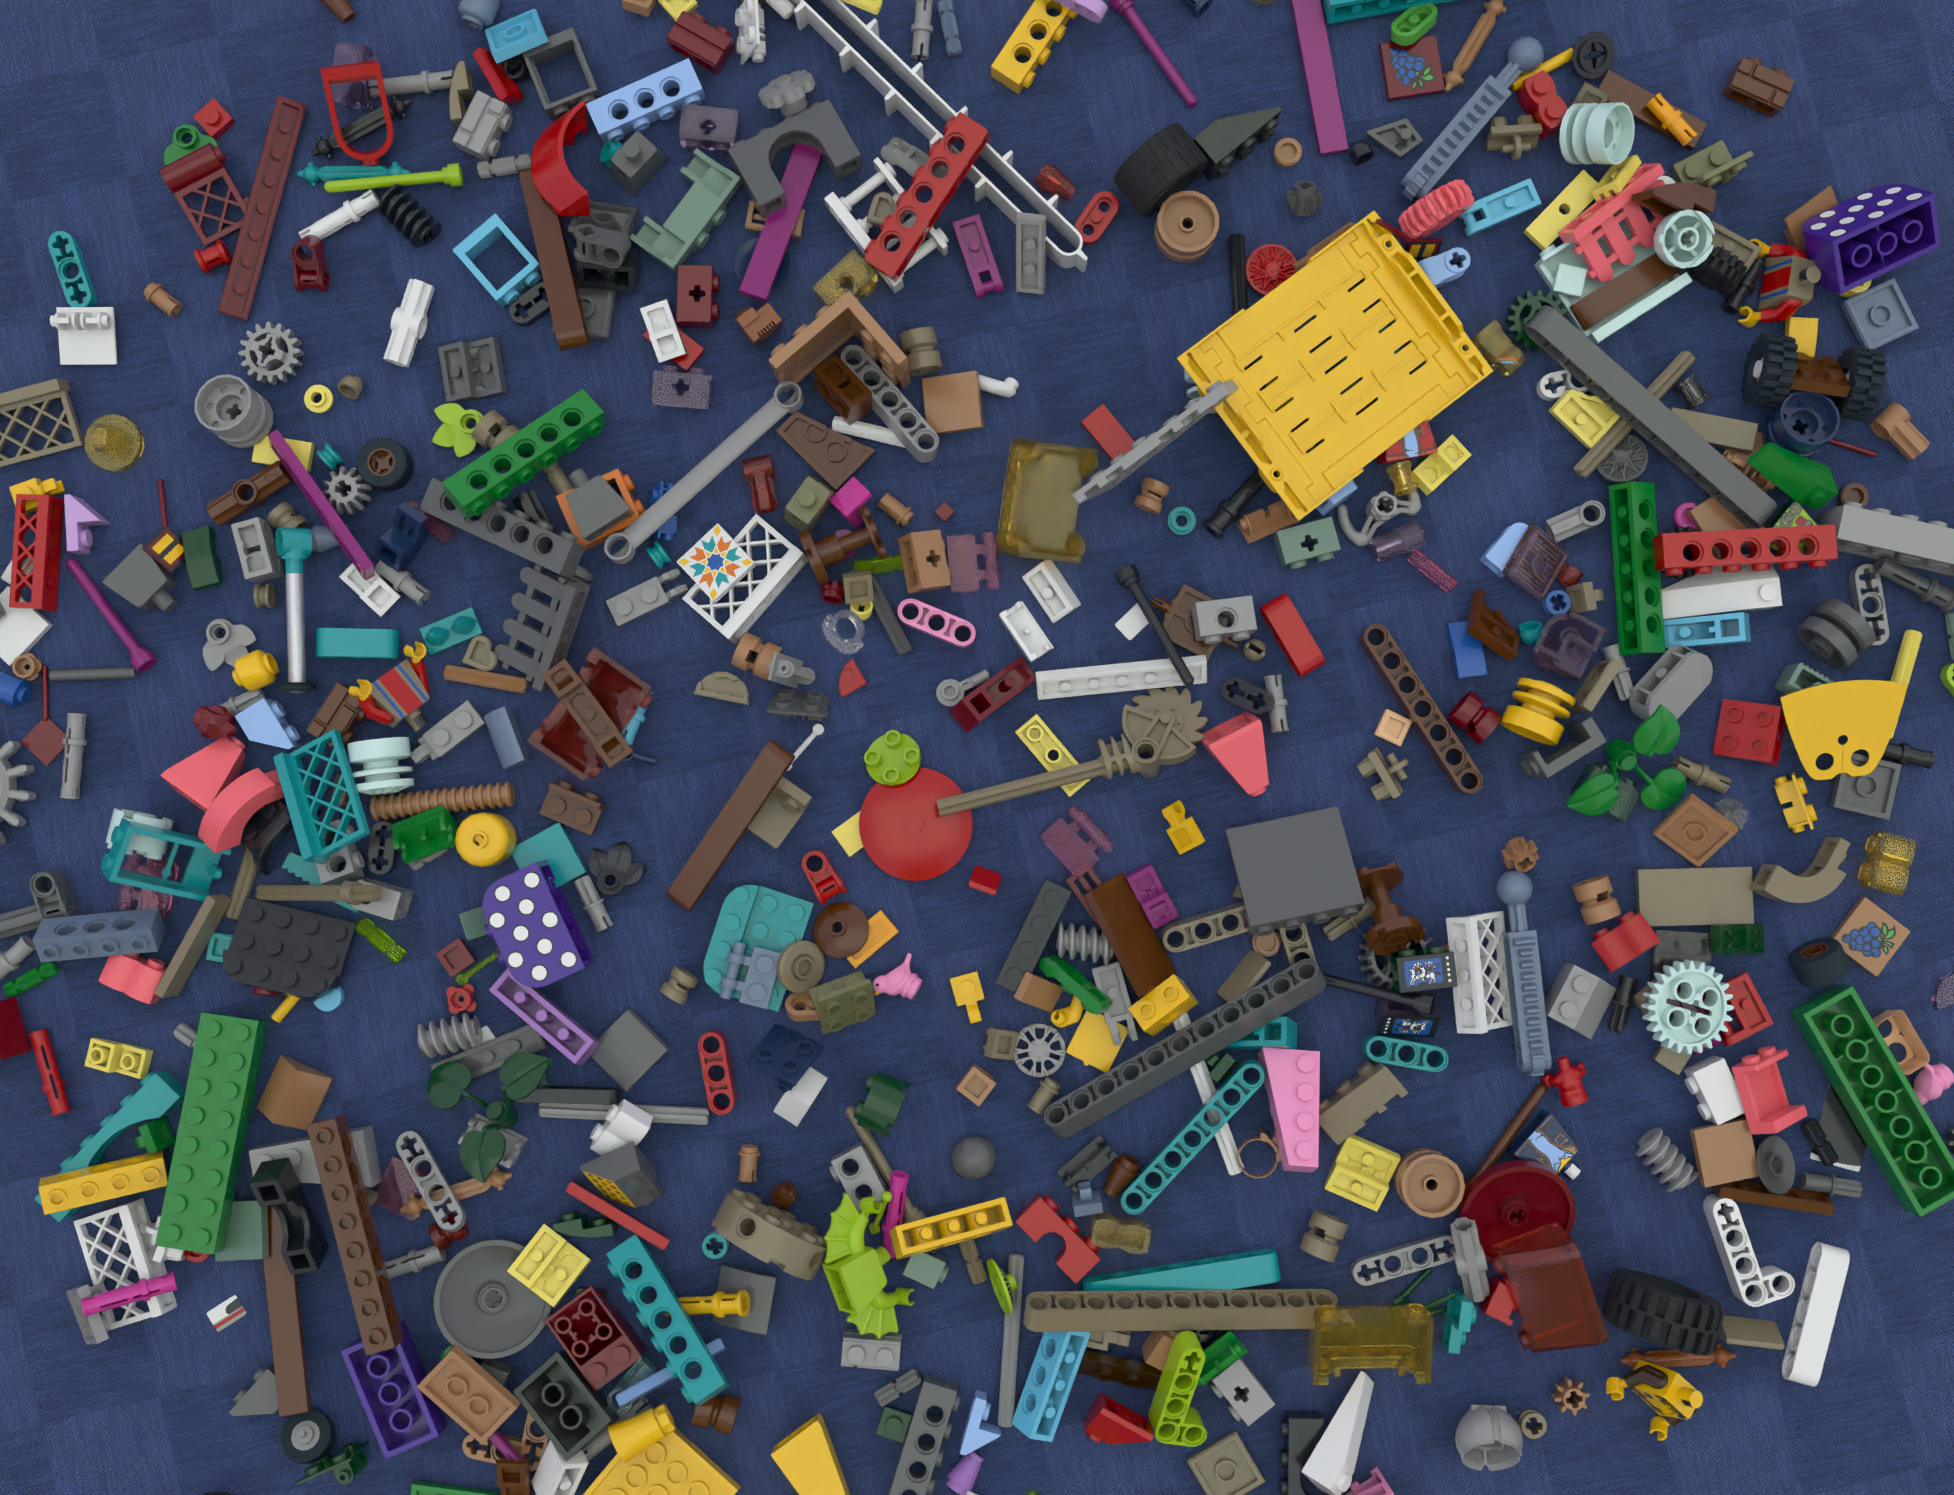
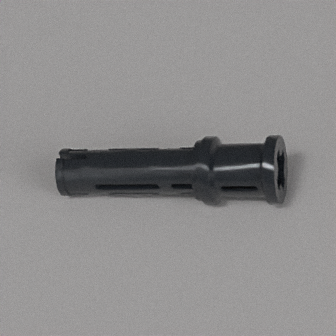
(1230, 510)

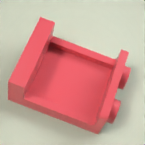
(1764, 1092)

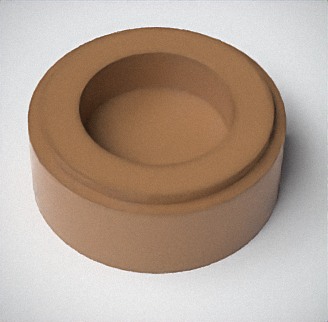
(1287, 152)

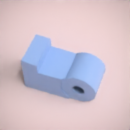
(1501, 550)

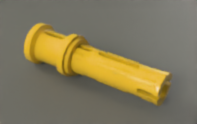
(718, 1304)

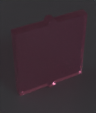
(398, 1186)

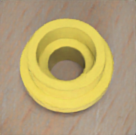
(326, 402)

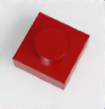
(214, 119)

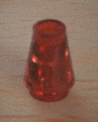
(1055, 182)

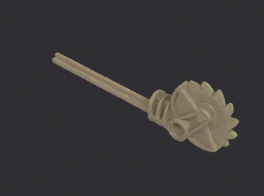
(1159, 725)

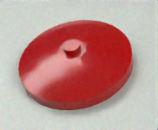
(905, 829)

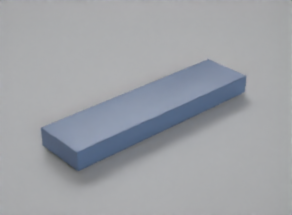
(659, 1379)

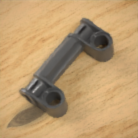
(46, 901)

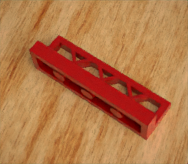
(45, 556)

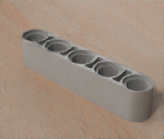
(901, 412)

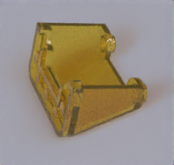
(1039, 502)
(1370, 1339)

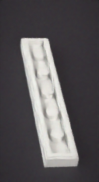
(1116, 677)

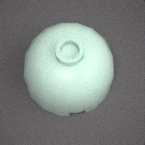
(1684, 238)

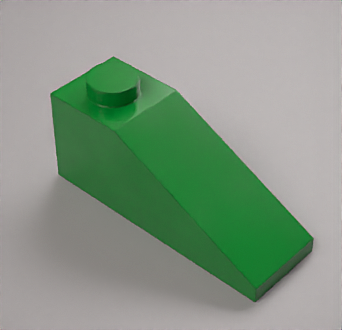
(1795, 475)

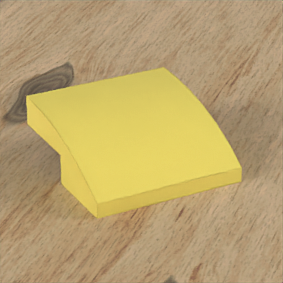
(1362, 1172)
(549, 1265)

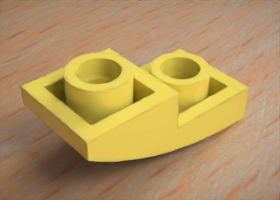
(118, 1057)

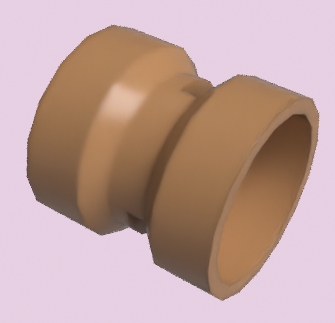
(1151, 495)

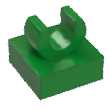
(155, 1136)

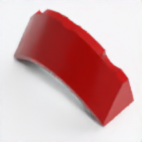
(549, 168)

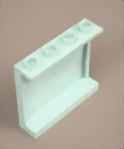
(1564, 254)

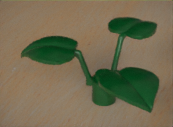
(485, 1149)

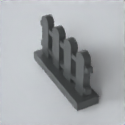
(559, 625)

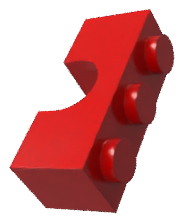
(1042, 1217)

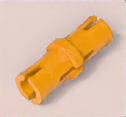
(1671, 119)

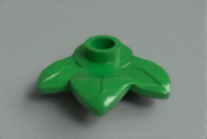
(179, 148)

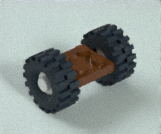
(1851, 380)

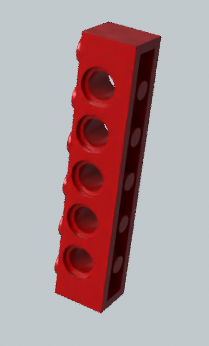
(957, 129)
(1818, 539)

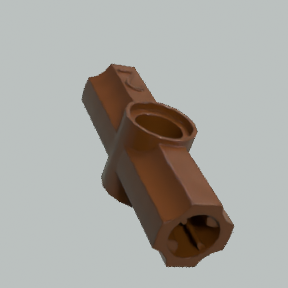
(235, 502)

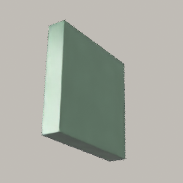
(246, 1233)

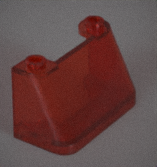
(619, 694)
(1550, 1290)

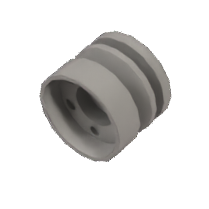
(233, 411)

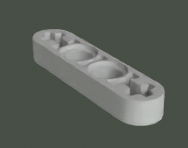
(433, 1179)
(1404, 1254)

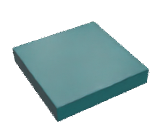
(556, 848)

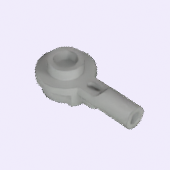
(951, 691)

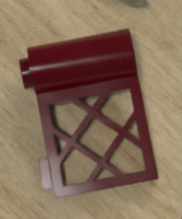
(193, 173)

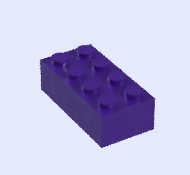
(390, 1395)

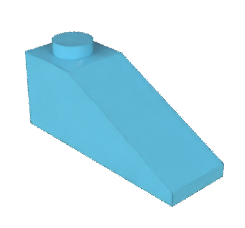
(1708, 630)

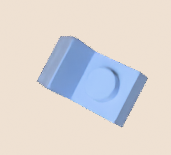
(977, 1432)

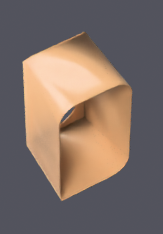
(1914, 1045)

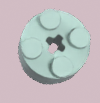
(144, 845)

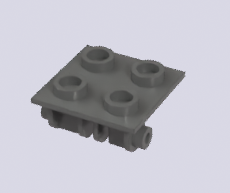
(788, 702)

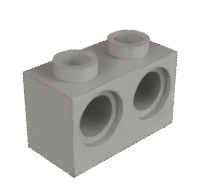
(257, 550)
(353, 871)
(866, 1174)

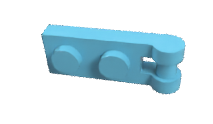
(1501, 207)

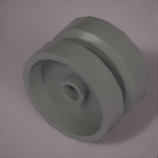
(1836, 634)

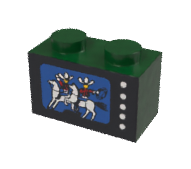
(1423, 970)

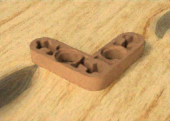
(521, 1445)

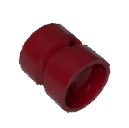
(1474, 717)

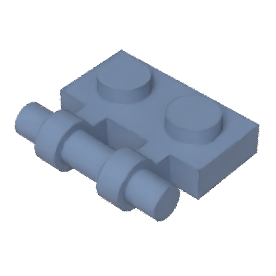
(759, 977)

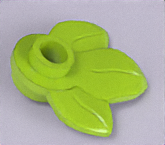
(455, 428)

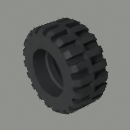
(1663, 1312)

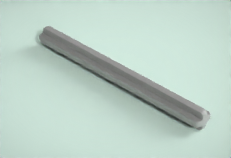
(660, 1114)
(1010, 1346)

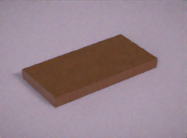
(1130, 934)

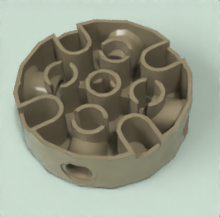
(770, 1234)

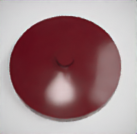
(1516, 1200)

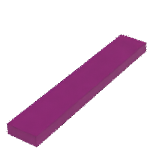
(1319, 77)
(781, 223)
(321, 505)

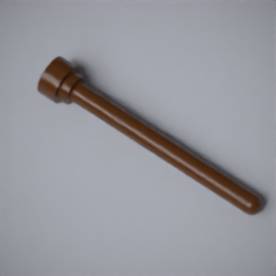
(1510, 1132)

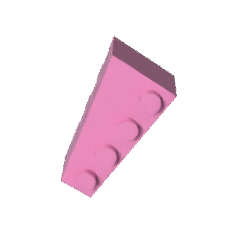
(1293, 1096)

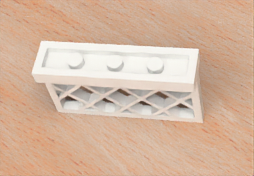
(767, 589)
(1470, 995)
(134, 1220)

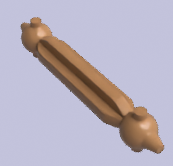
(1473, 44)
(461, 1190)

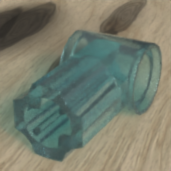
(639, 1371)

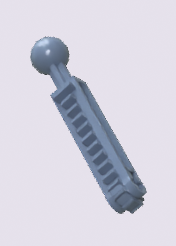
(1523, 57)
(1524, 977)

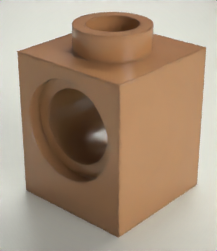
(976, 1084)

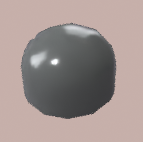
(974, 1157)

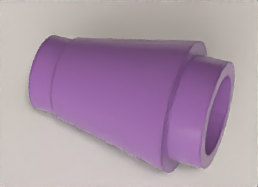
(964, 1473)

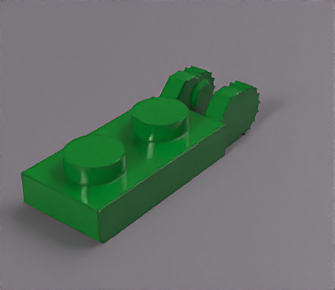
(1075, 984)

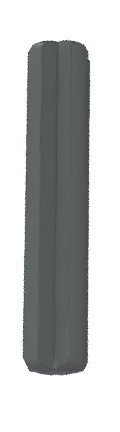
(889, 620)

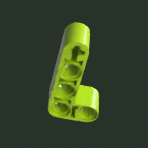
(1170, 1410)

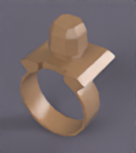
(1263, 1136)

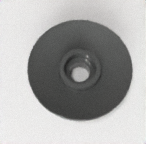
(1775, 1165)

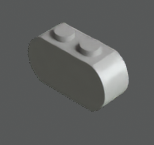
(1672, 682)

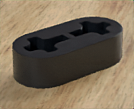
(527, 300)
(1245, 701)
(376, 848)

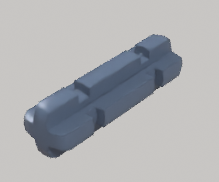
(949, 27)

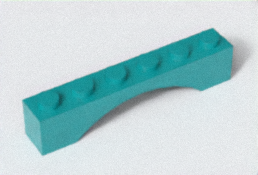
(156, 1098)

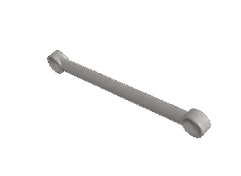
(704, 472)

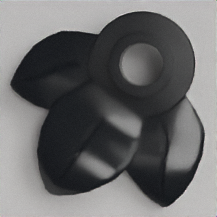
(615, 864)

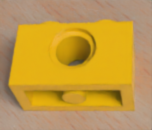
(1163, 1005)

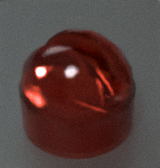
(1569, 575)

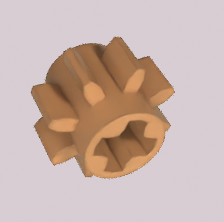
(1520, 854)
(1576, 1400)

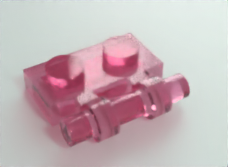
(963, 562)
(1070, 847)
(147, 898)

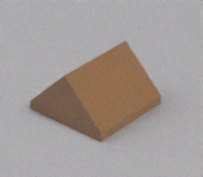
(294, 1094)

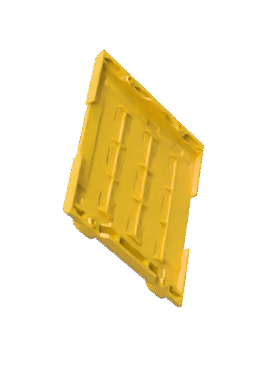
(1402, 398)

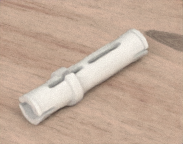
(344, 215)

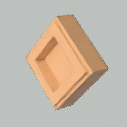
(1392, 727)

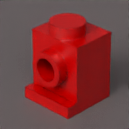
(1500, 1301)

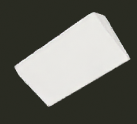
(1051, 590)

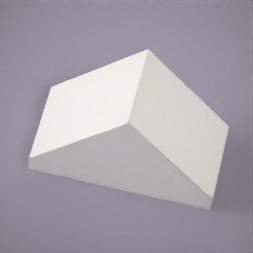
(797, 1101)

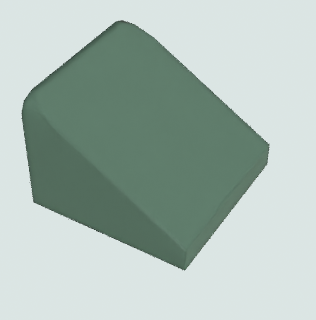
(473, 923)

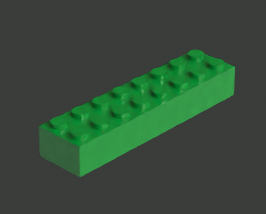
(1878, 1098)
(211, 1133)

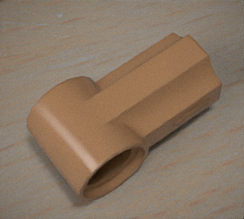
(1895, 426)

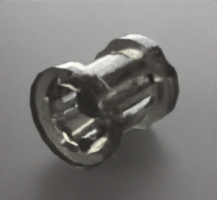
(1692, 391)

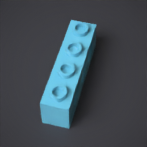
(1049, 1383)

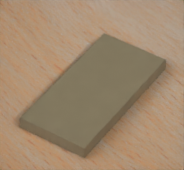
(1695, 896)

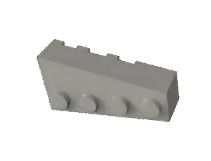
(304, 1162)

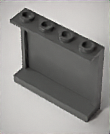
(1295, 871)

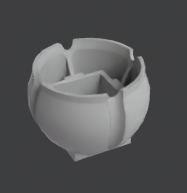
(1488, 1438)

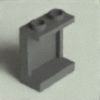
(1586, 739)

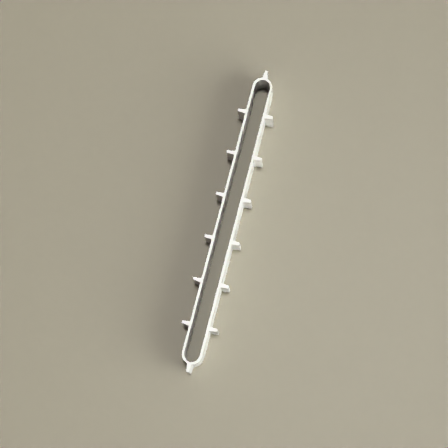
(895, 101)

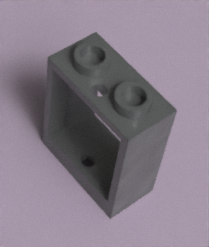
(560, 45)

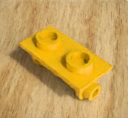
(1800, 812)

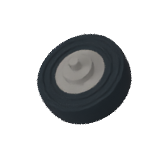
(307, 1437)

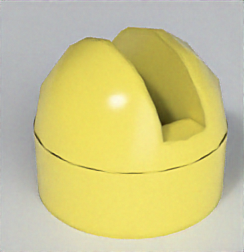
(868, 607)

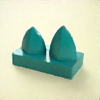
(452, 631)

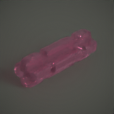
(435, 526)
(1432, 570)

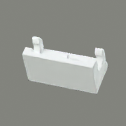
(1025, 631)

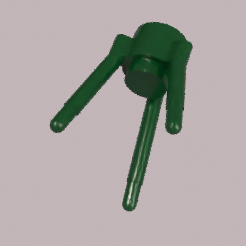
(1399, 1300)

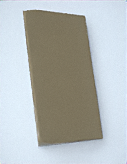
(1244, 976)
(1751, 1332)

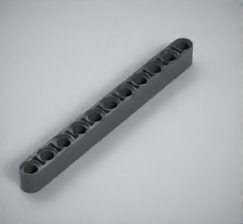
(1650, 417)
(1198, 1046)

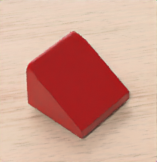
(985, 880)

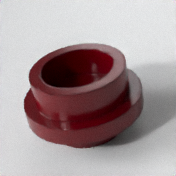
(832, 592)

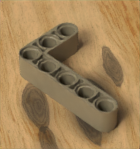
(1217, 931)

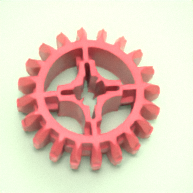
(1436, 209)

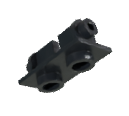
(1087, 1163)

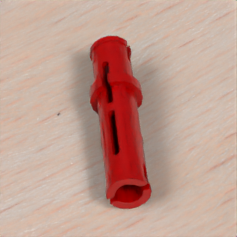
(59, 1105)

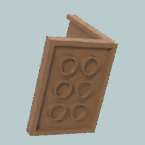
(828, 333)

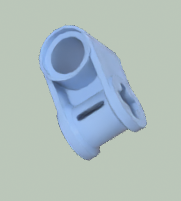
(1439, 268)

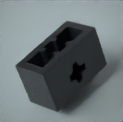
(621, 278)

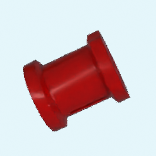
(213, 256)

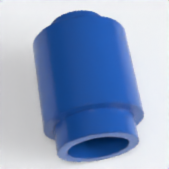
(13, 690)

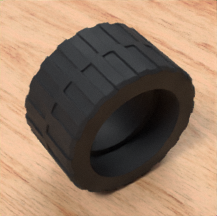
(1160, 169)

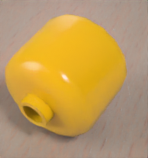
(485, 839)

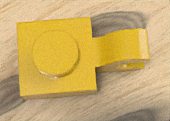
(36, 487)
(1183, 831)
(968, 991)

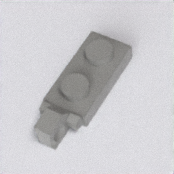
(448, 733)

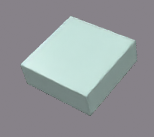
(1569, 281)

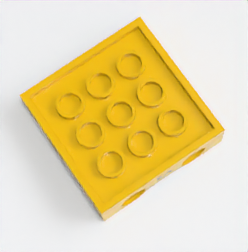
(665, 1468)

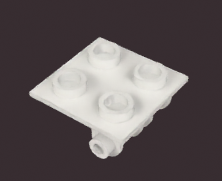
(751, 25)
(86, 335)

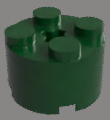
(881, 1104)

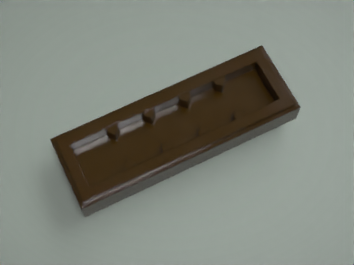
(1118, 1369)

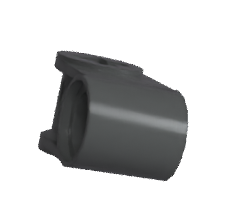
(600, 246)

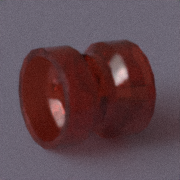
(444, 1238)

